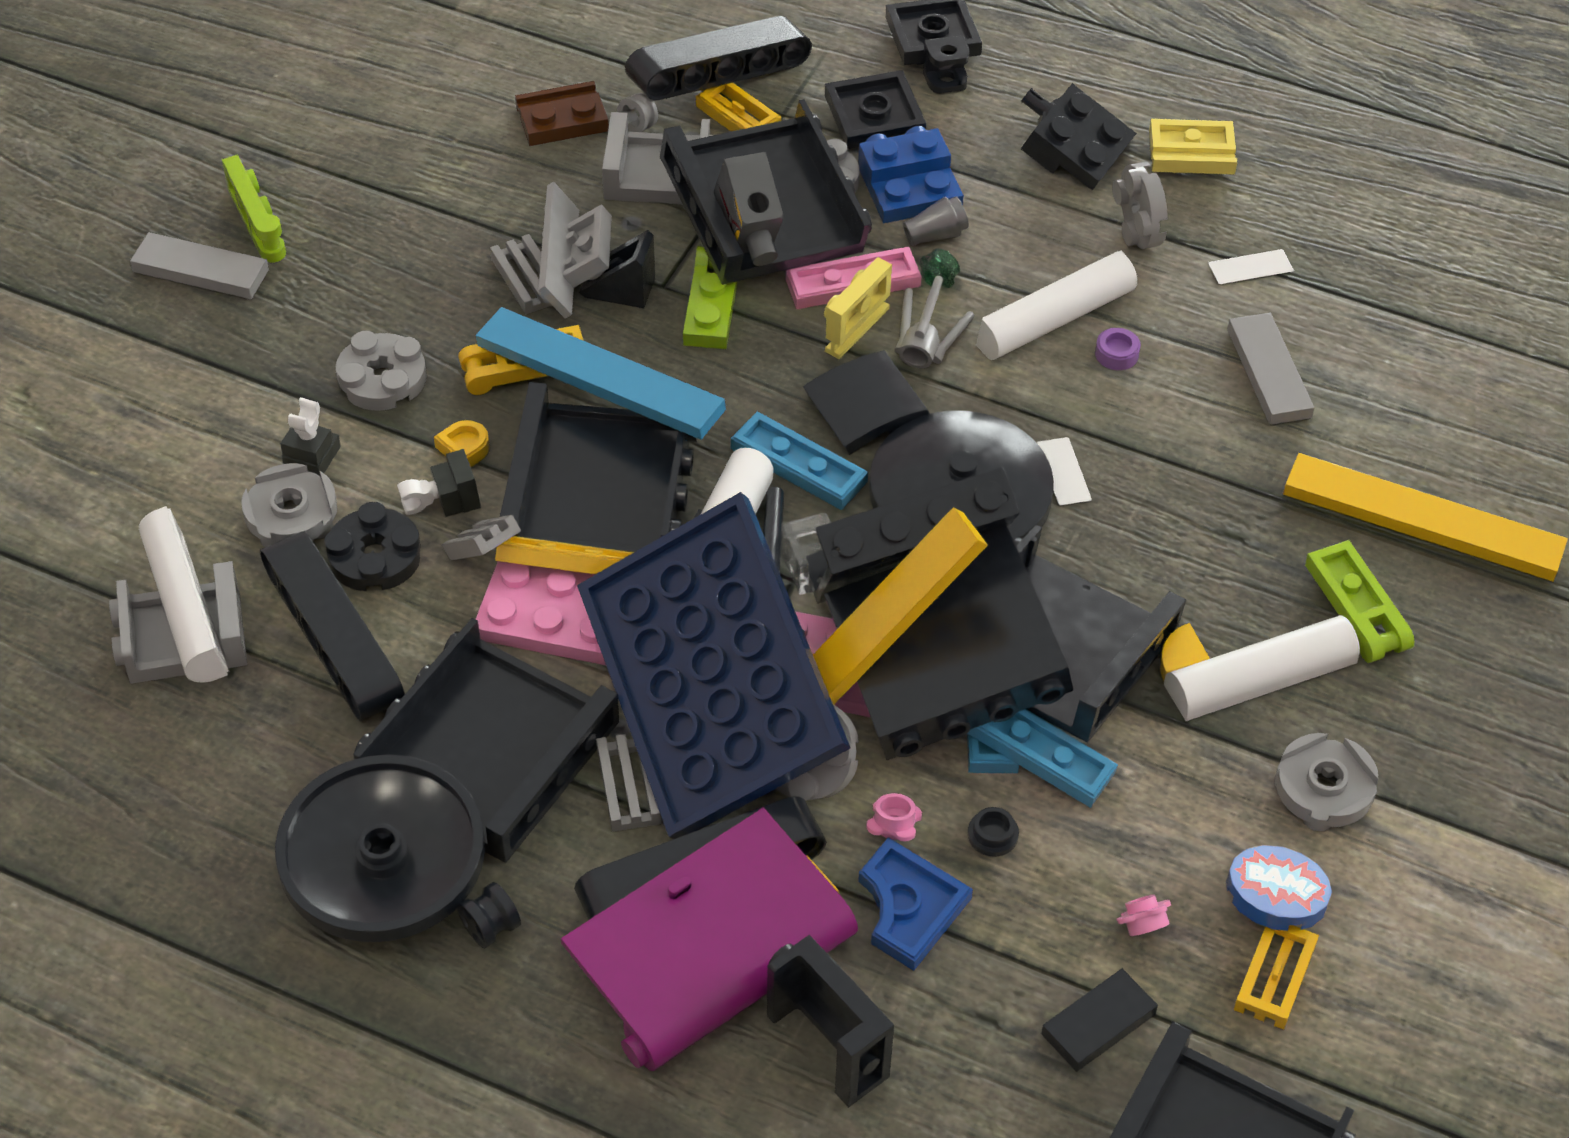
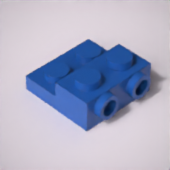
(907, 172)

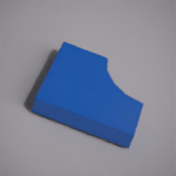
(913, 902)

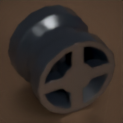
(489, 914)

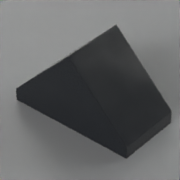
(628, 276)

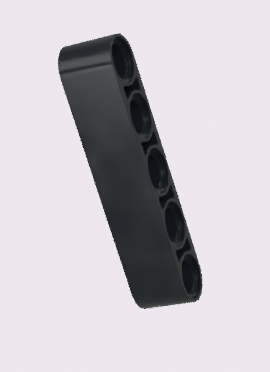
(718, 57)
(332, 625)
(617, 879)

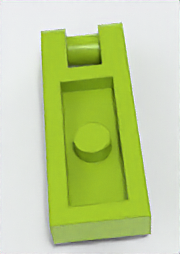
(254, 210)
(708, 307)
(1360, 599)

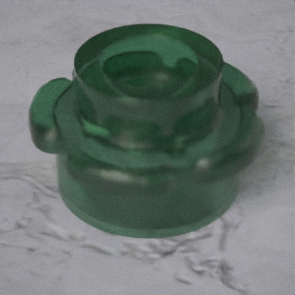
(941, 264)

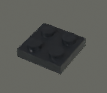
(873, 106)

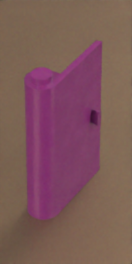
(704, 957)

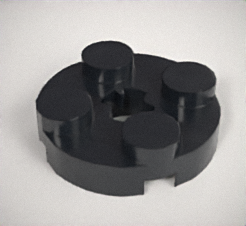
(367, 527)

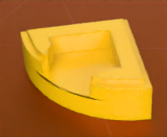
(1181, 650)

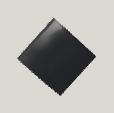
(864, 399)

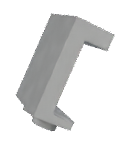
(634, 165)
(146, 636)

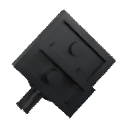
(1075, 135)

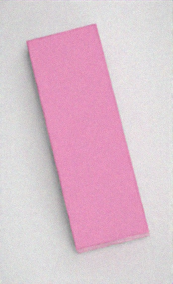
(819, 282)

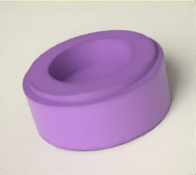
(1117, 349)

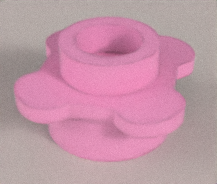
(894, 817)
(1145, 915)

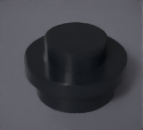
(993, 832)

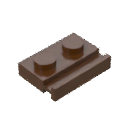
(561, 113)

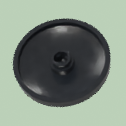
(958, 446)
(380, 848)

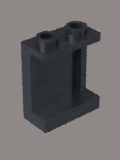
(811, 981)

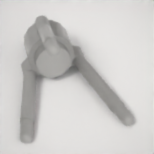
(920, 344)

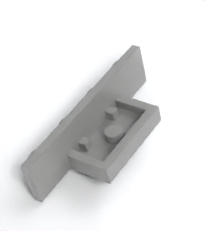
(572, 248)

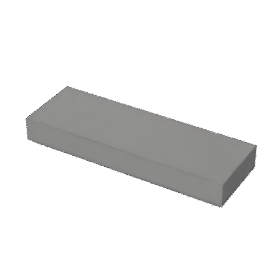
(199, 265)
(1270, 368)

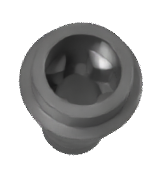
(937, 222)

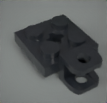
(940, 51)

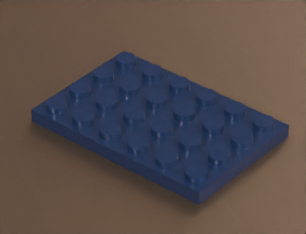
(711, 667)

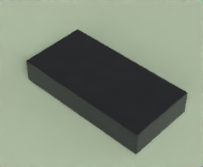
(1099, 1019)

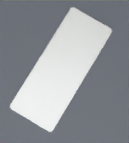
(1250, 266)
(1067, 475)

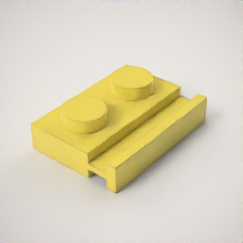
(1192, 146)
(857, 307)

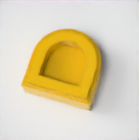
(467, 436)

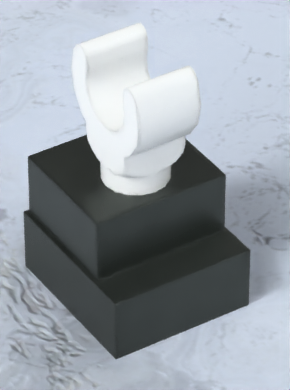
(308, 442)
(451, 483)

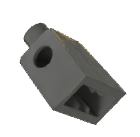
(751, 204)

